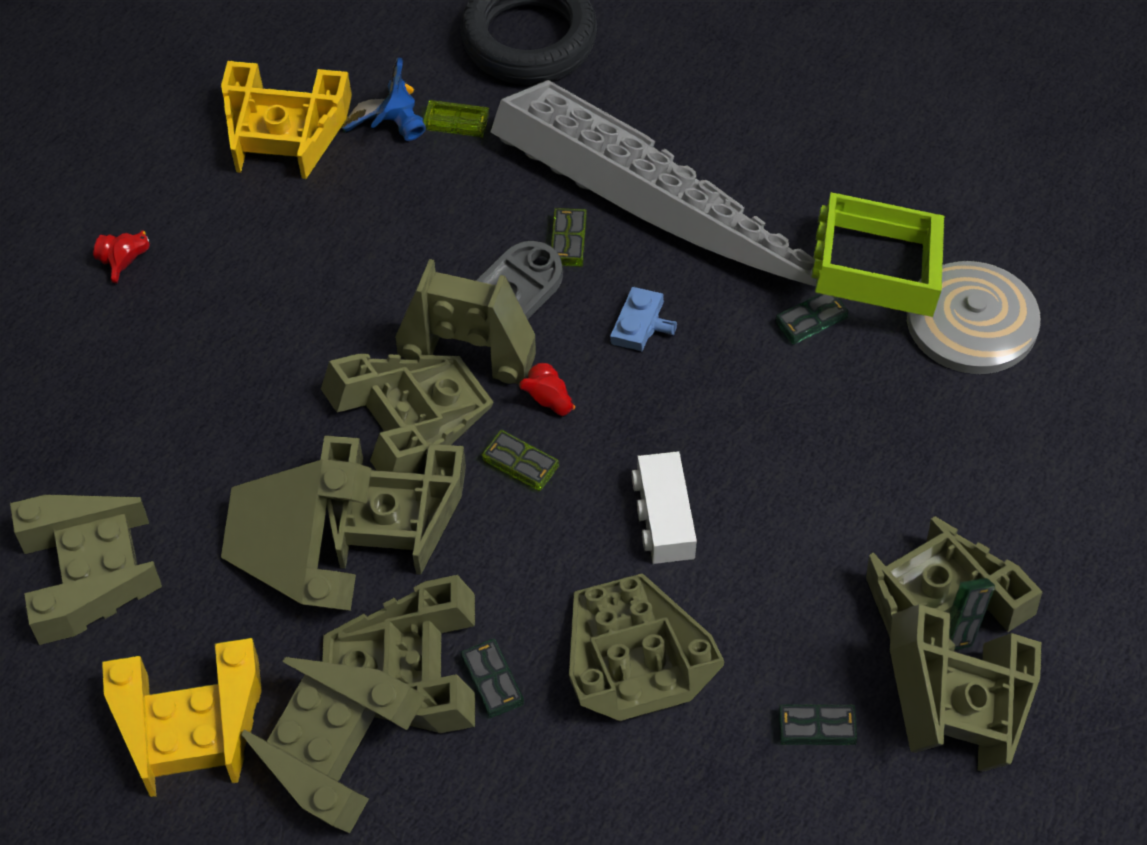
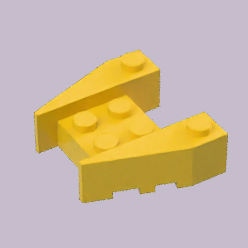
(280, 119)
(186, 726)

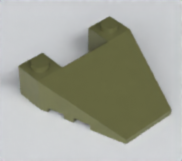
(411, 400)
(279, 526)
(407, 646)

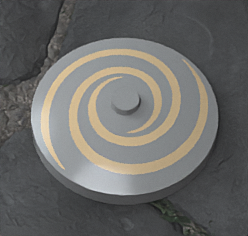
(980, 321)

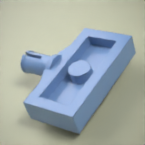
(640, 320)

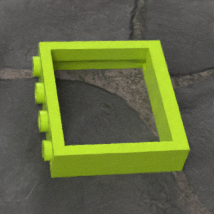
(884, 221)

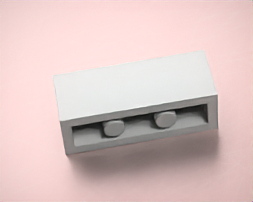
(664, 508)

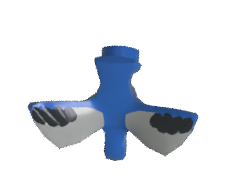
(396, 107)

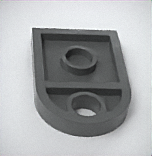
(529, 282)

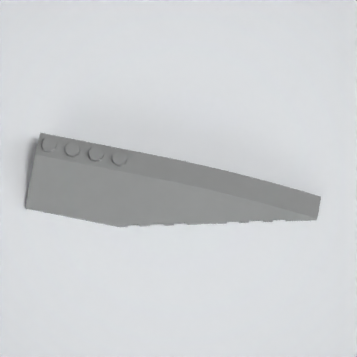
(634, 175)

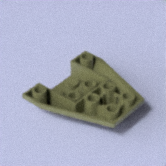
(637, 650)

